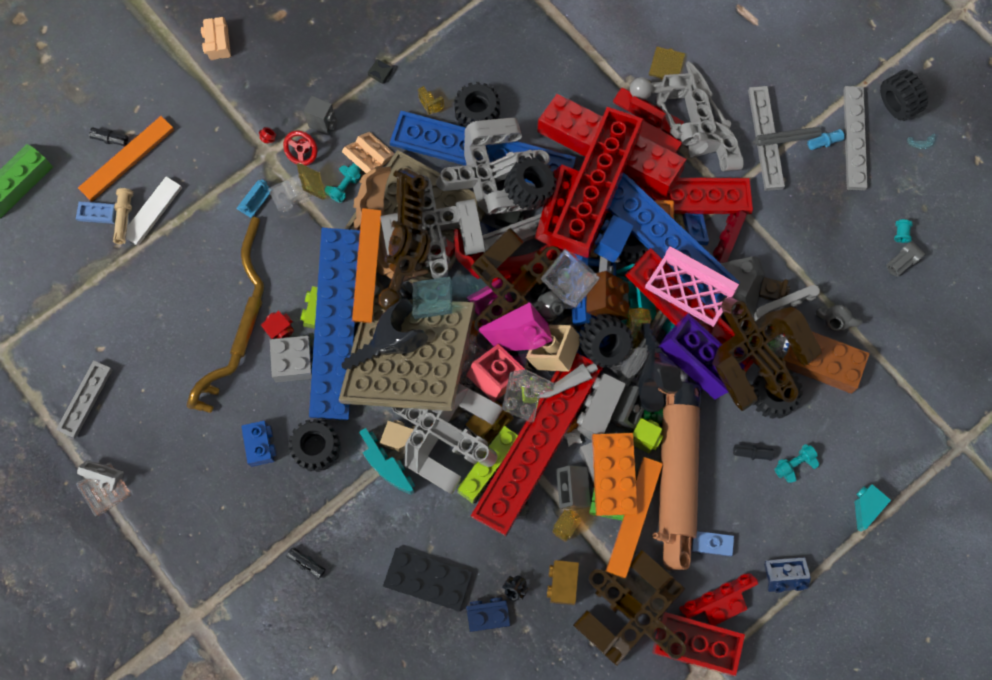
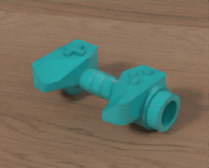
(351, 174)
(785, 467)

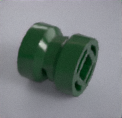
(654, 416)

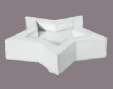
(573, 437)

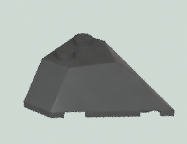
(750, 275)

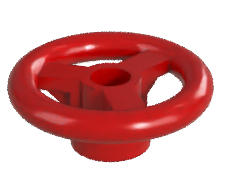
(306, 142)

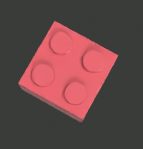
(492, 372)

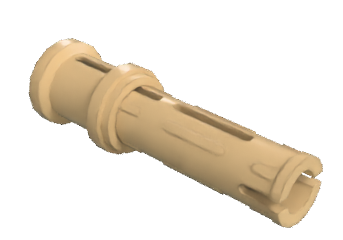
(123, 209)

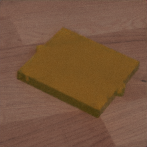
(666, 62)
(311, 181)

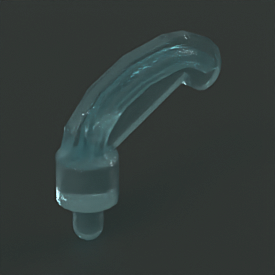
(921, 144)

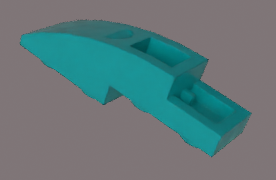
(388, 469)

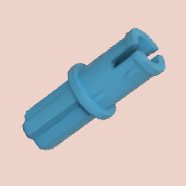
(826, 139)

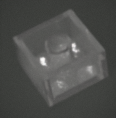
(570, 278)

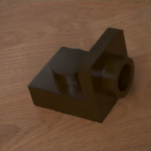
(774, 289)

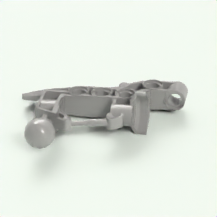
(702, 133)

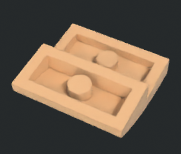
(368, 152)

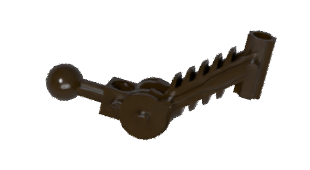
(406, 234)

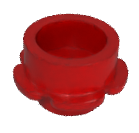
(267, 135)

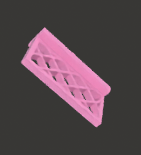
(696, 271)

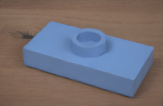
(96, 212)
(713, 544)

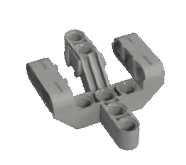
(476, 137)
(464, 217)
(417, 453)

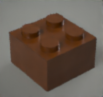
(608, 296)

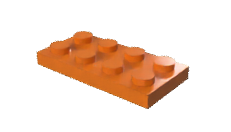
(614, 474)

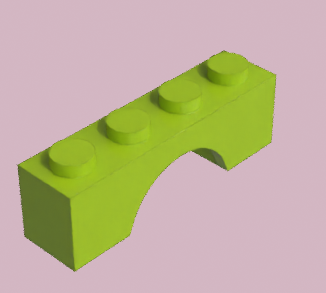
(480, 475)

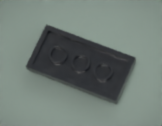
(427, 579)

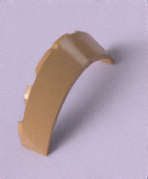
(372, 197)

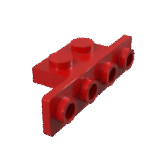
(644, 109)
(721, 602)

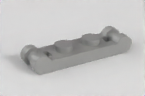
(793, 300)

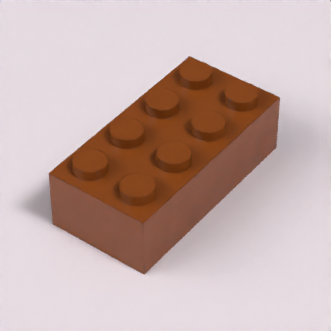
(837, 366)

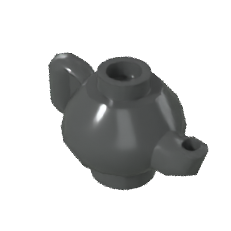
(550, 305)
(838, 317)

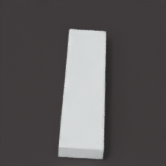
(152, 210)

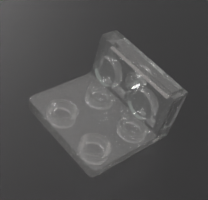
(524, 392)

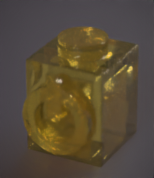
(566, 525)

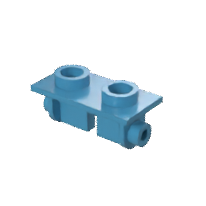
(254, 198)

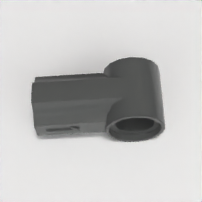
(908, 256)

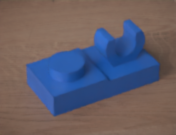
(696, 227)

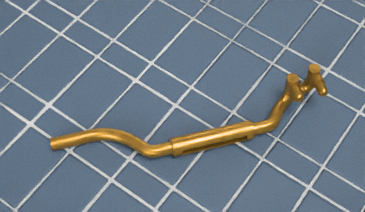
(244, 330)

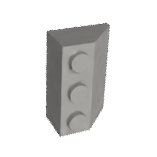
(600, 406)

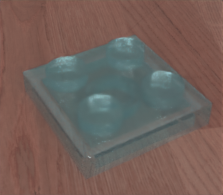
(432, 297)

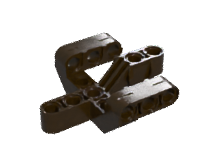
(487, 266)
(727, 362)
(617, 647)

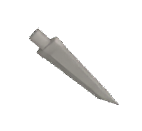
(574, 378)

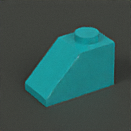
(869, 506)

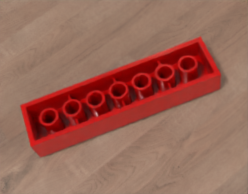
(576, 127)
(597, 182)

